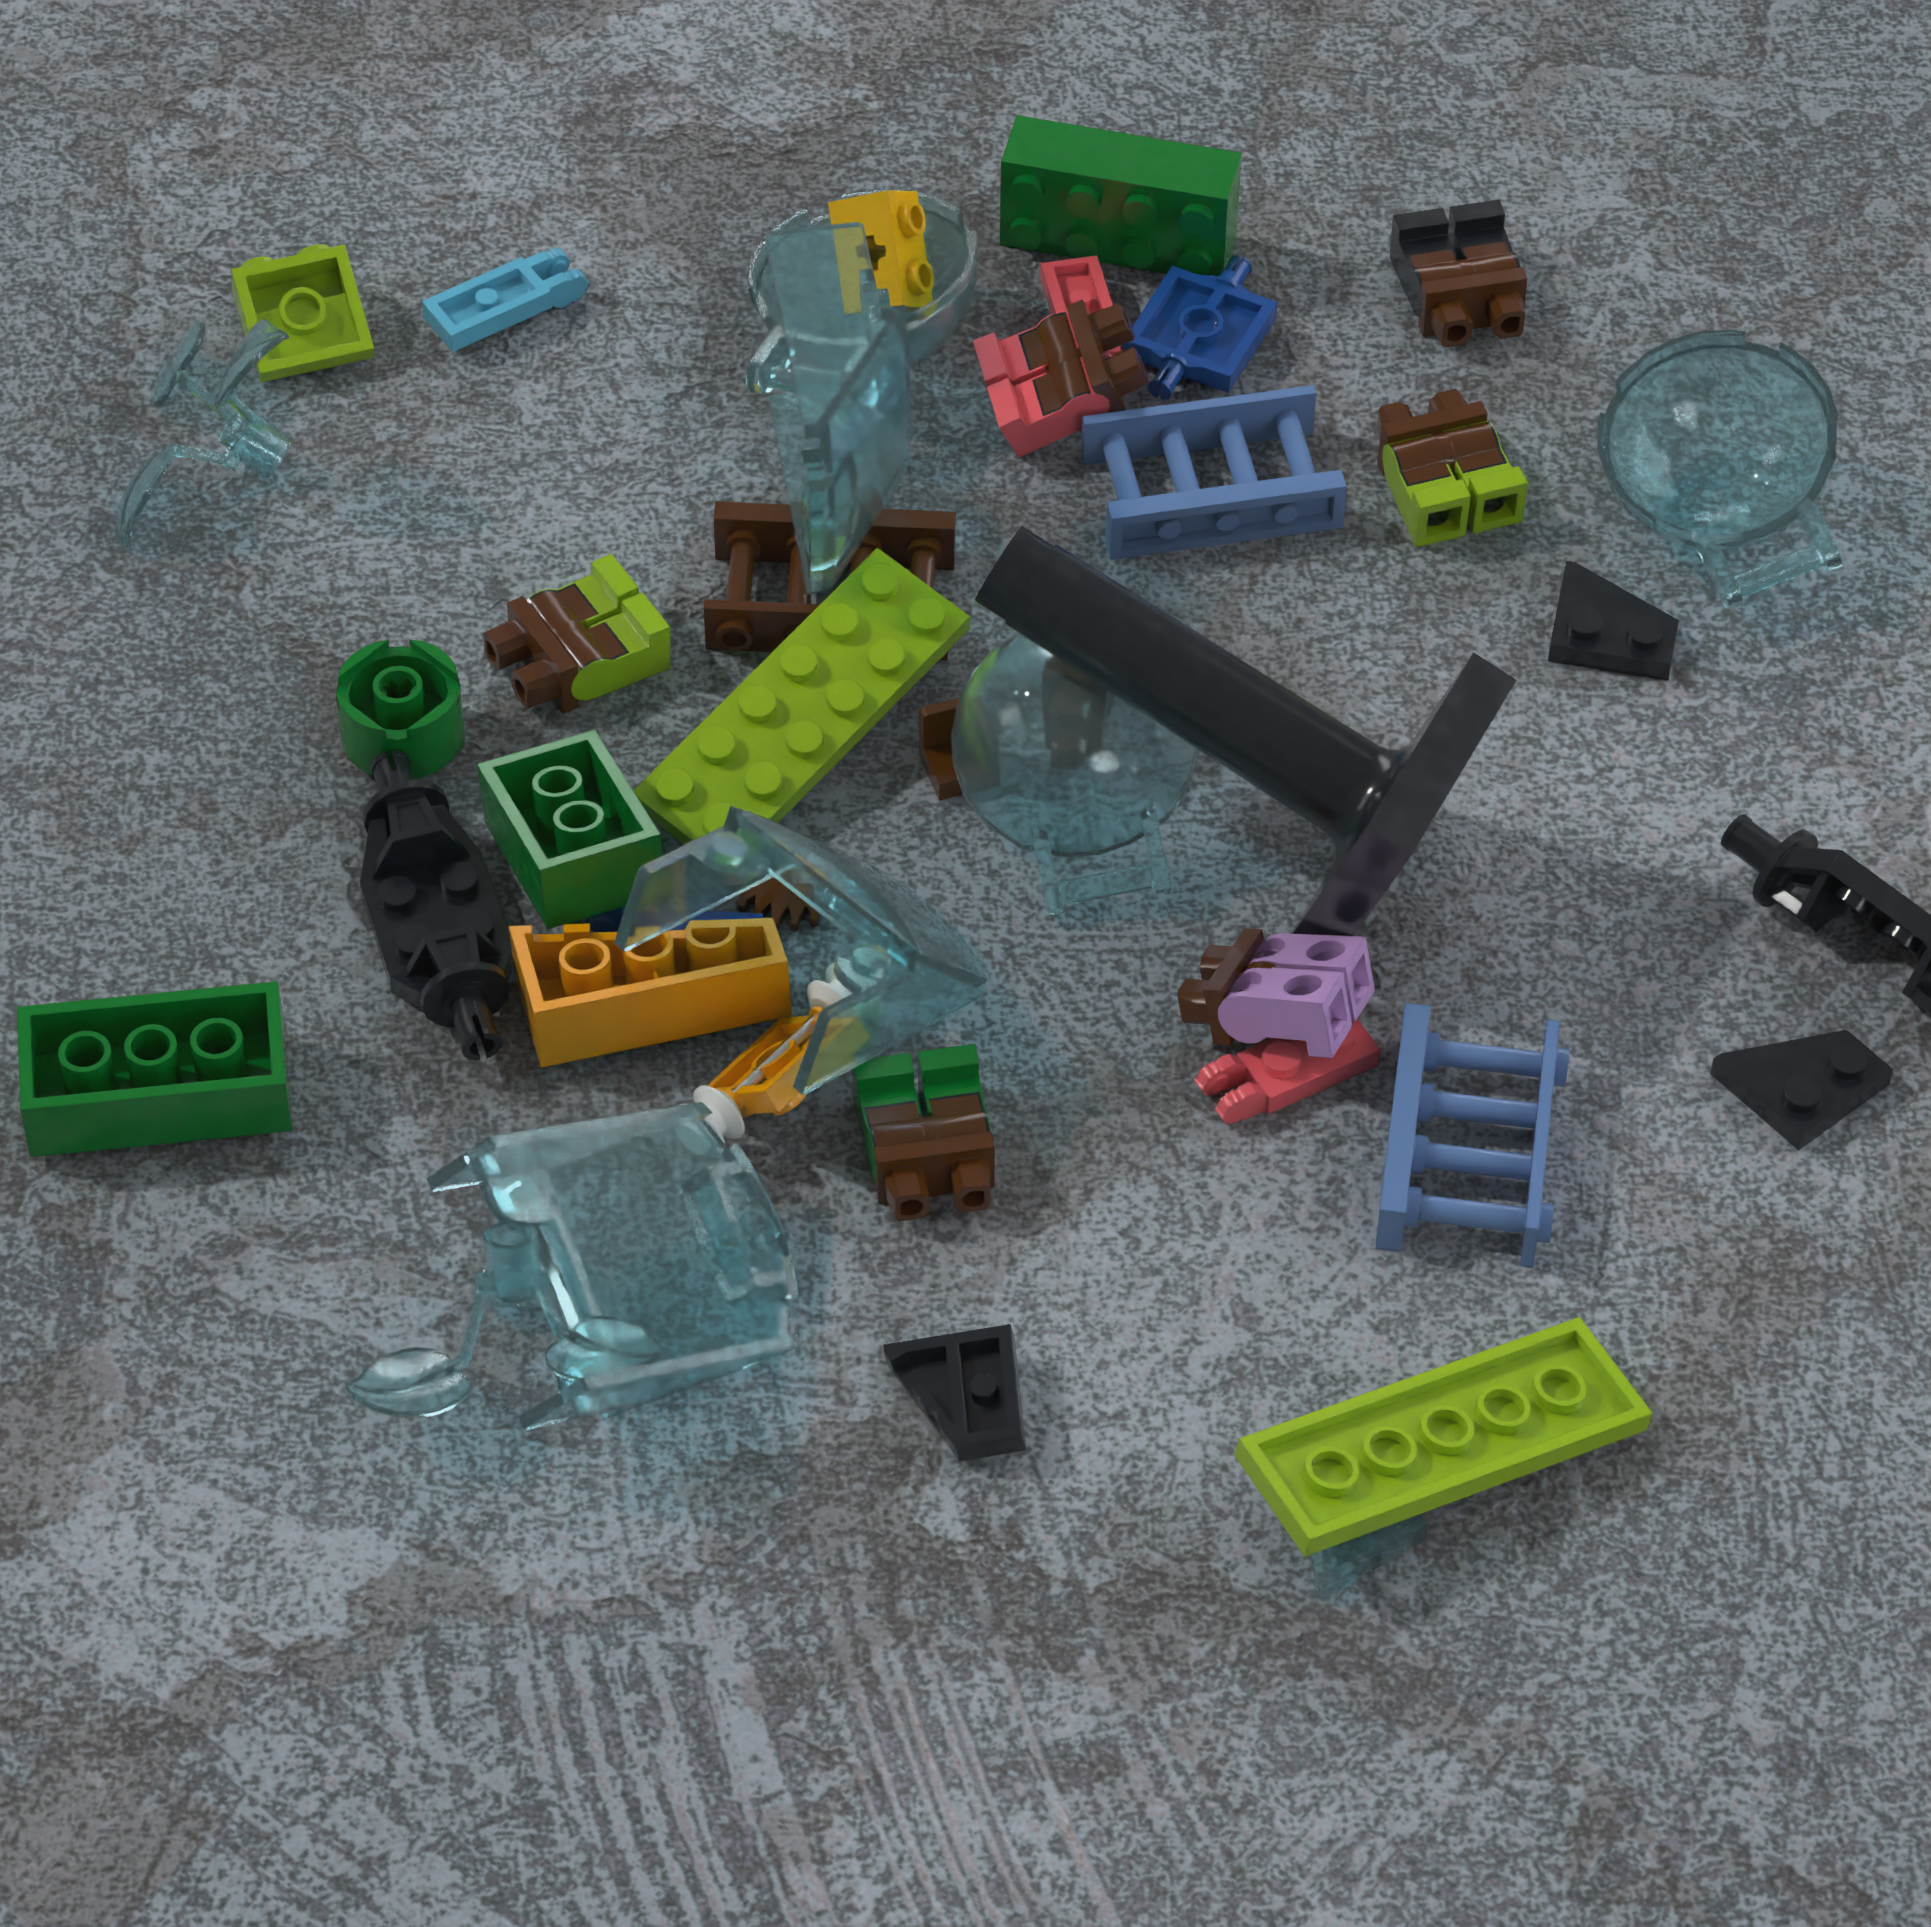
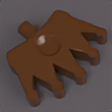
(781, 900)

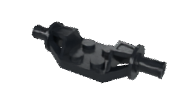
(1833, 883)
(433, 908)

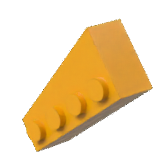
(597, 1000)

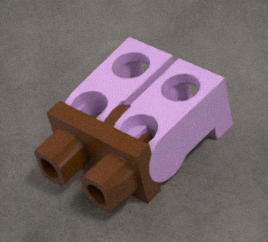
(1281, 989)

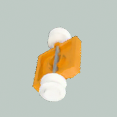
(766, 1071)

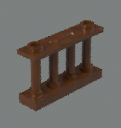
(766, 534)

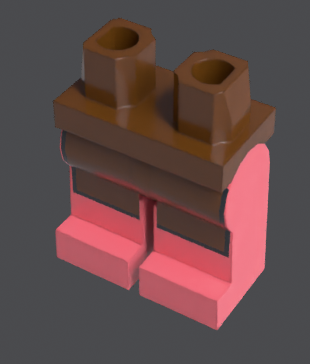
(1059, 373)

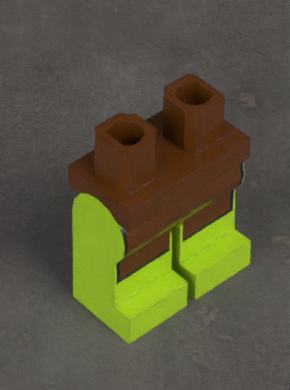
(1449, 465)
(580, 639)

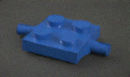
(1201, 328)

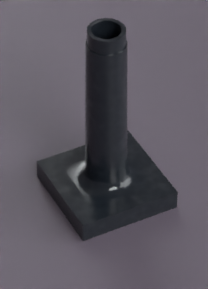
(1357, 792)

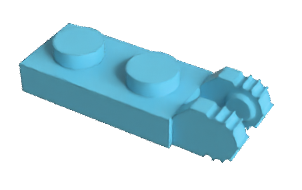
(503, 297)

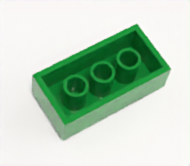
(1118, 197)
(153, 1069)

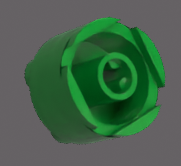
(402, 703)

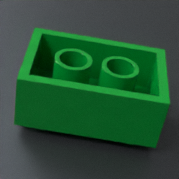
(568, 826)

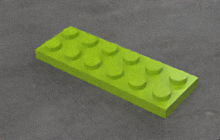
(806, 702)
(1441, 1435)

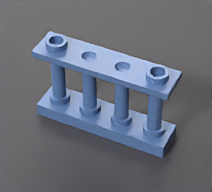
(1219, 513)
(1413, 1153)

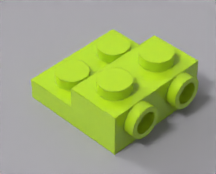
(311, 301)

